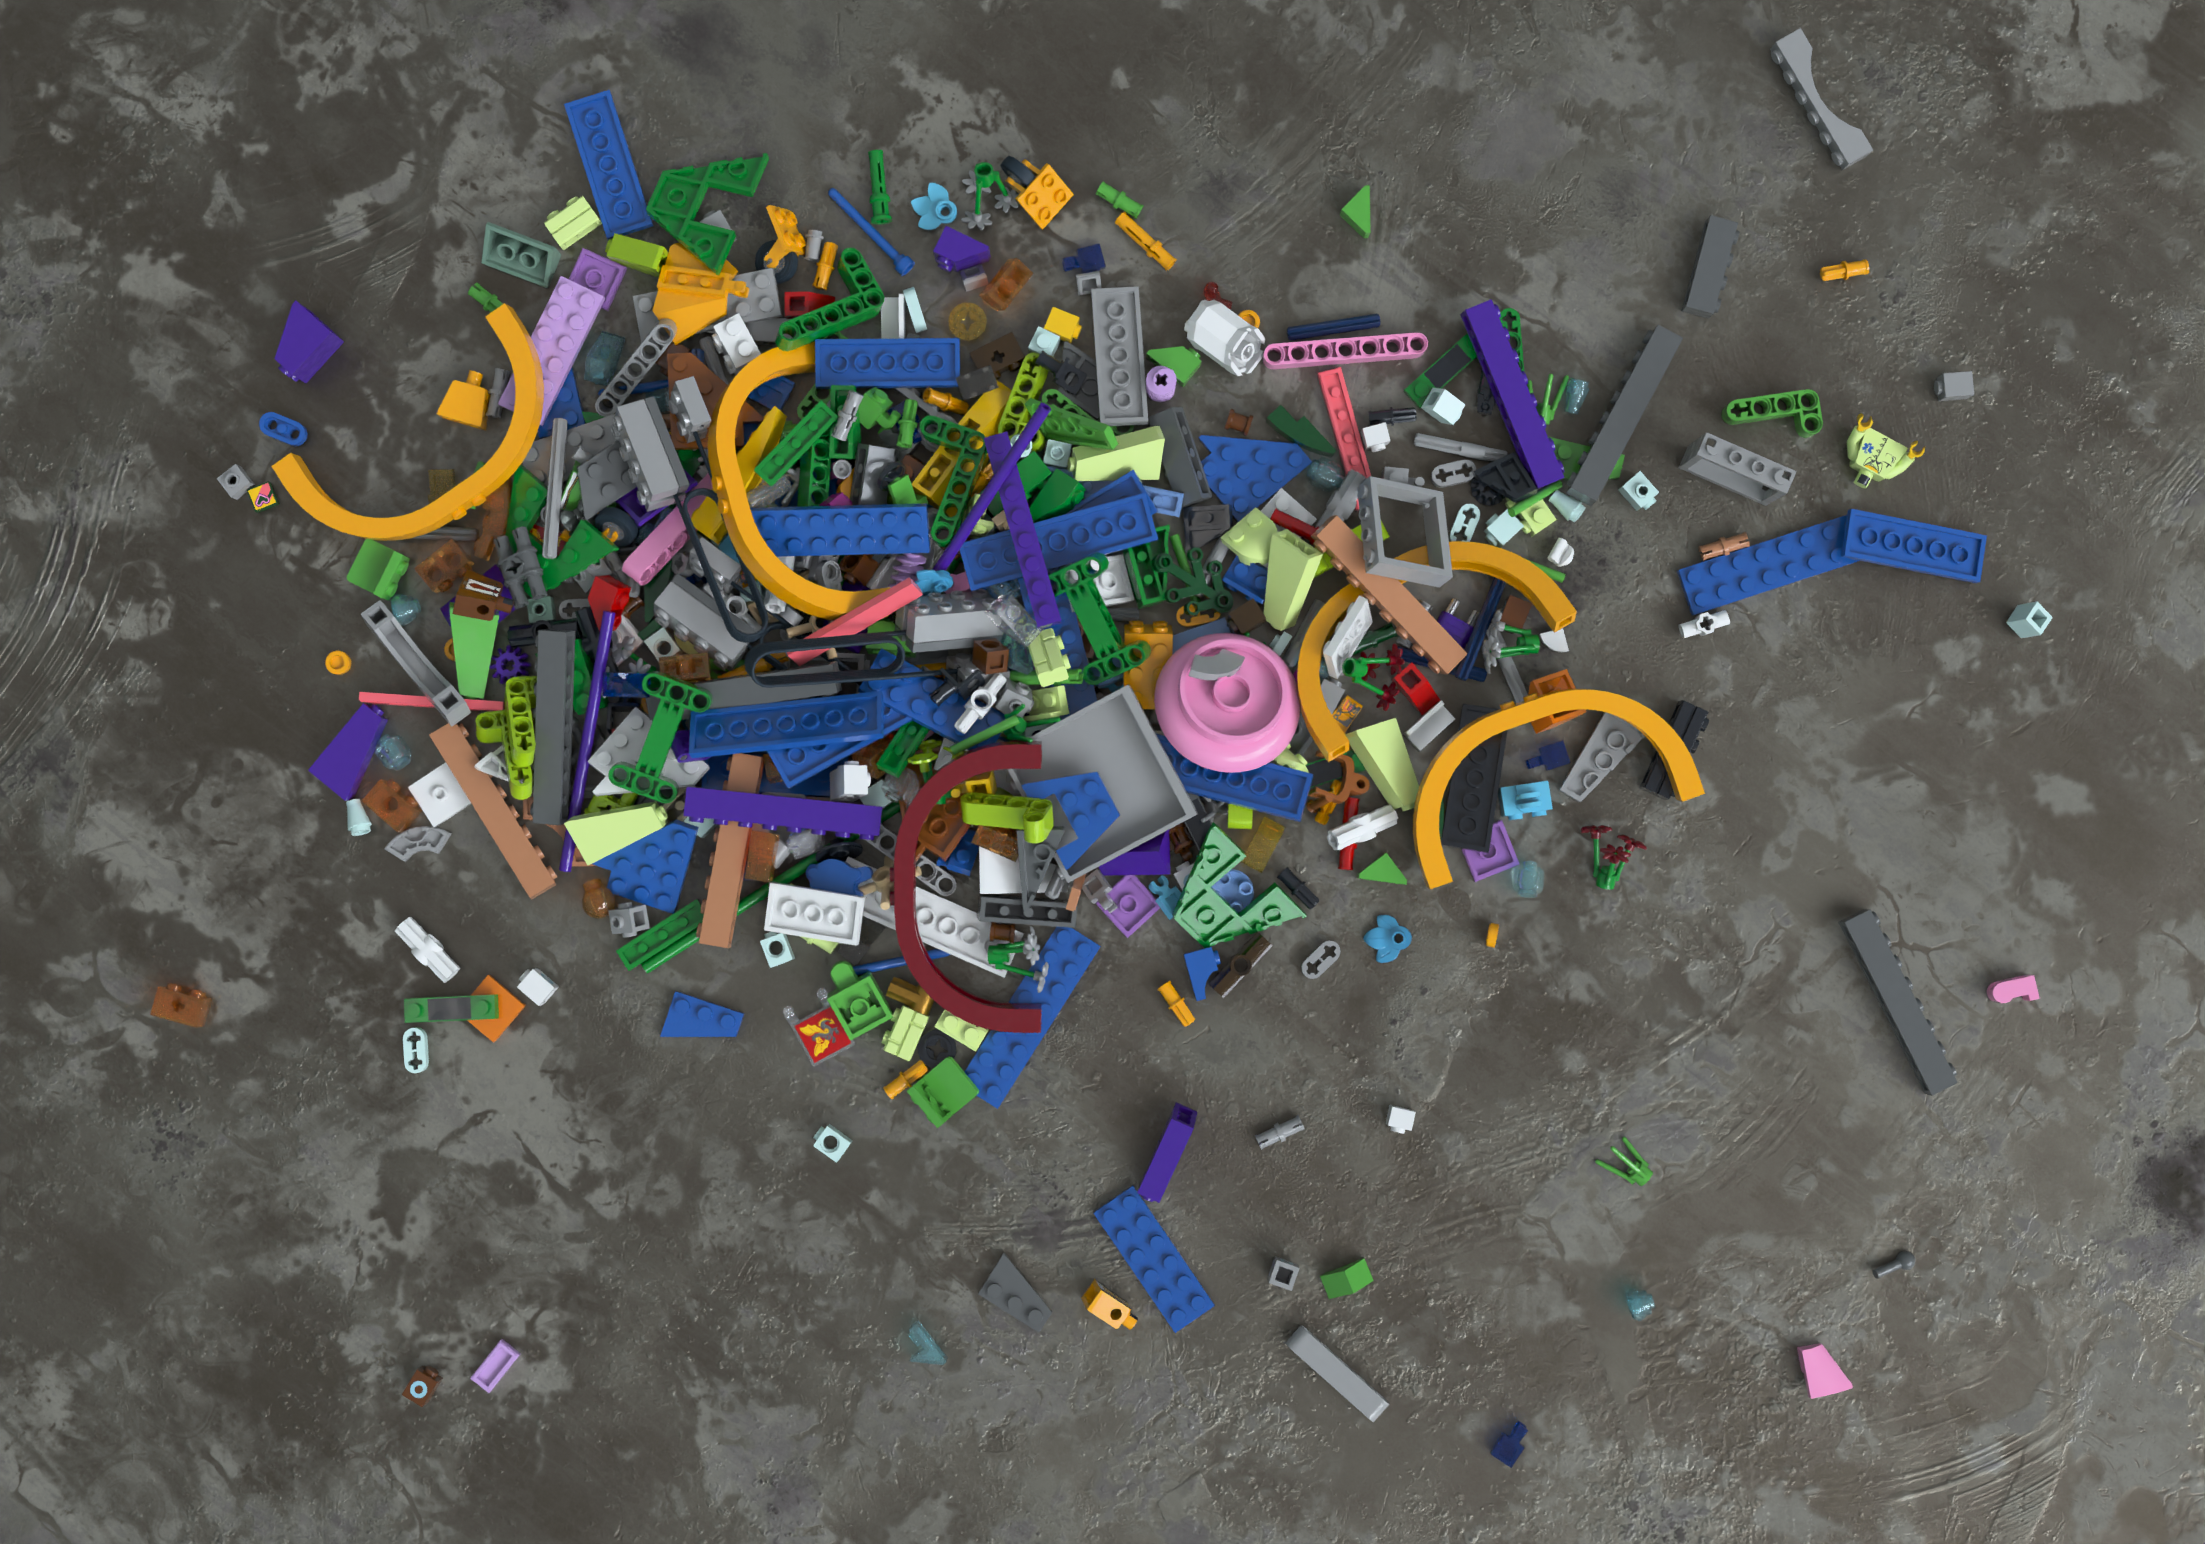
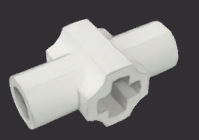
(1714, 620)

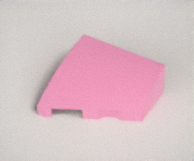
(1821, 1372)

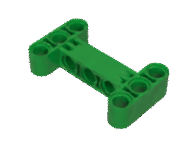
(1097, 620)
(660, 737)

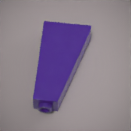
(350, 752)
(1167, 1153)

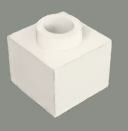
(1375, 437)
(1400, 1119)

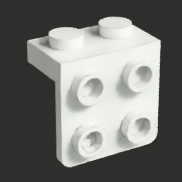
(735, 342)

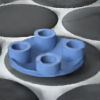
(1235, 889)

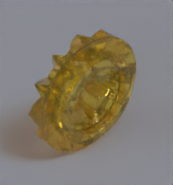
(976, 314)

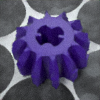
(501, 663)

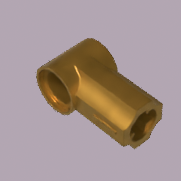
(910, 995)

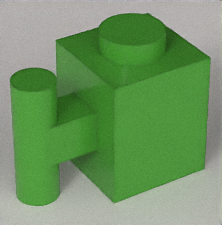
(874, 408)

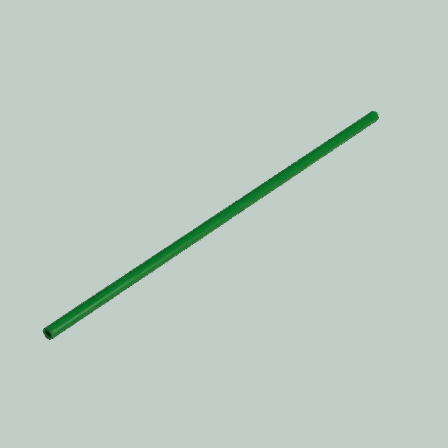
(755, 897)

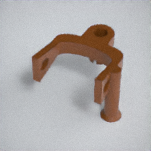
(1351, 785)

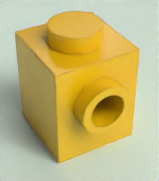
(1063, 324)

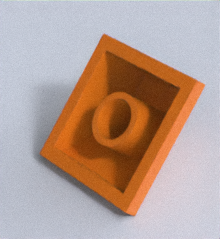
(1550, 683)

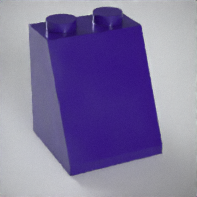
(305, 344)

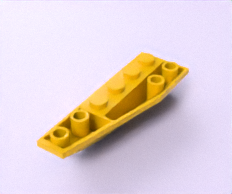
(760, 443)
(936, 474)

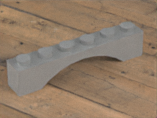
(1845, 141)
(415, 664)

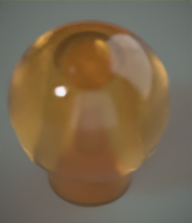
(597, 899)

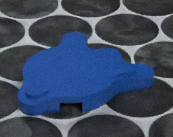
(838, 876)

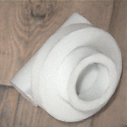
(1561, 553)

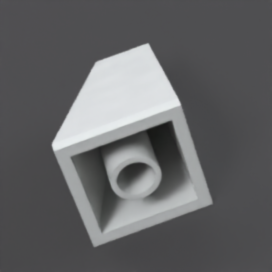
(1003, 875)

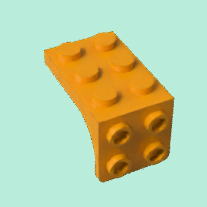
(1144, 677)

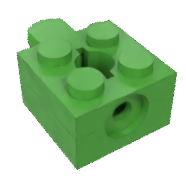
(857, 1000)

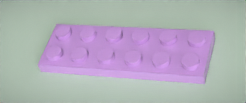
(559, 338)

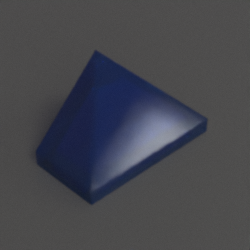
(624, 685)

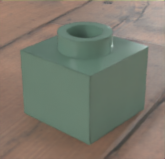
(548, 613)

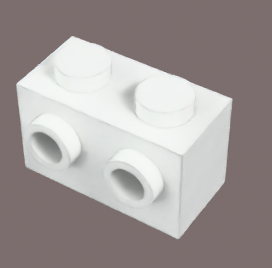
(849, 782)

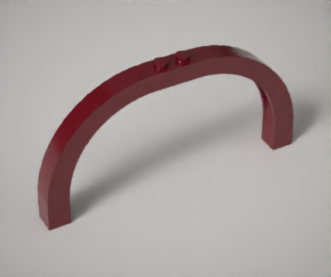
(960, 1003)

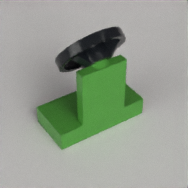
(899, 485)

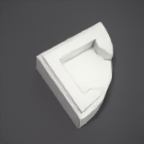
(1555, 641)

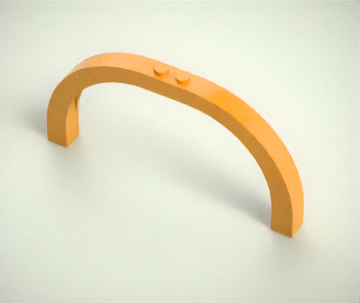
(470, 492)
(733, 500)
(1464, 556)
(1662, 736)

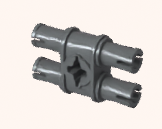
(520, 567)

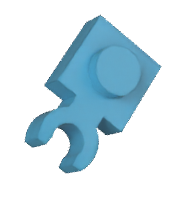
(1167, 897)

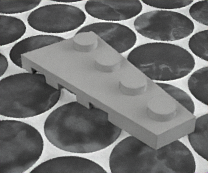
(1601, 754)

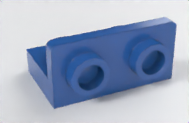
(1247, 579)

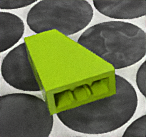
(637, 254)

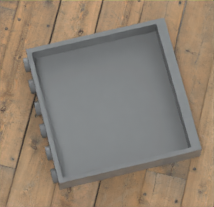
(1127, 754)

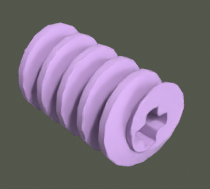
(1160, 374)
(909, 566)

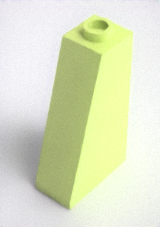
(1136, 451)
(1288, 578)
(1387, 762)
(611, 830)

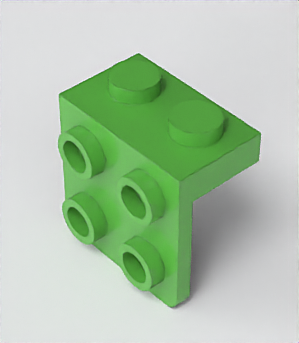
(378, 569)
(943, 1091)

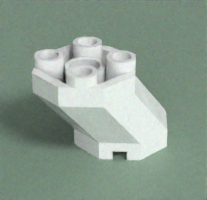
(1225, 337)

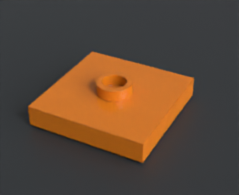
(509, 1009)

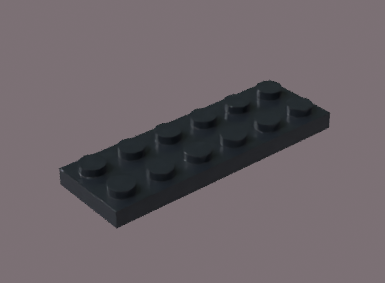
(1474, 790)

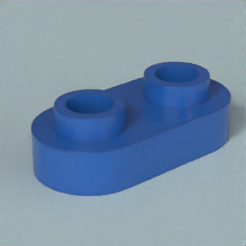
(284, 429)

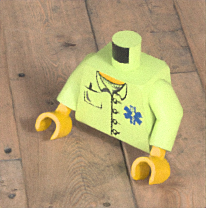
(1876, 454)

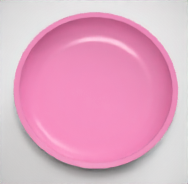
(1233, 719)

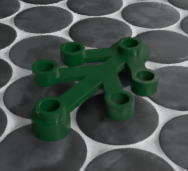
(1197, 583)

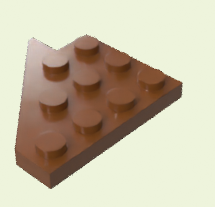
(711, 387)
(942, 826)

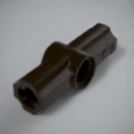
(1252, 953)

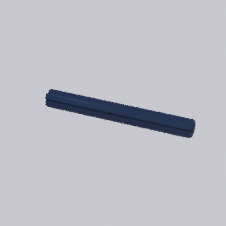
(1480, 629)

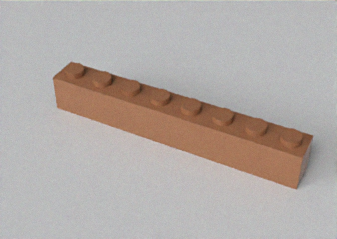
(1390, 597)
(493, 810)
(729, 858)

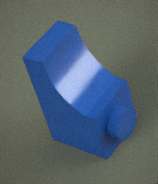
(1200, 966)

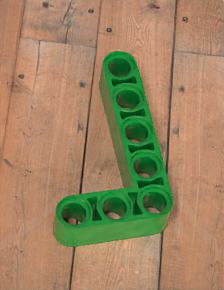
(837, 310)
(821, 465)
(958, 476)

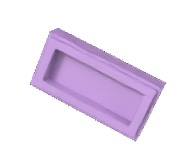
(495, 1366)

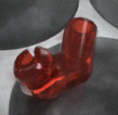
(1211, 293)

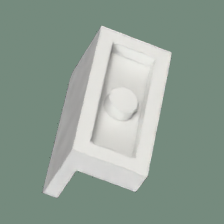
(893, 318)
(1429, 726)

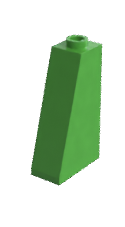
(473, 652)

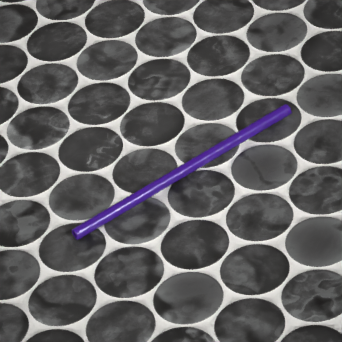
(993, 487)
(588, 734)

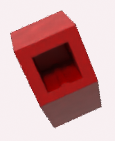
(803, 302)
(608, 595)
(1416, 688)

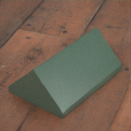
(519, 255)

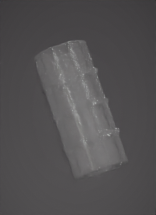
(765, 495)

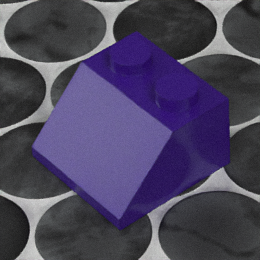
(959, 251)

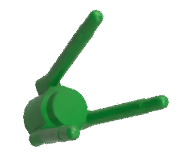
(1015, 732)

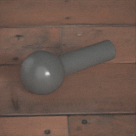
(1904, 1260)

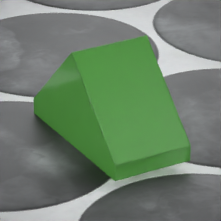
(1357, 212)
(1382, 870)
(1347, 1279)

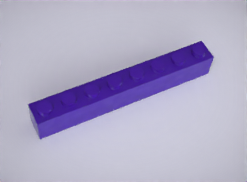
(1512, 394)
(1024, 536)
(782, 811)

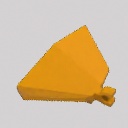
(693, 292)

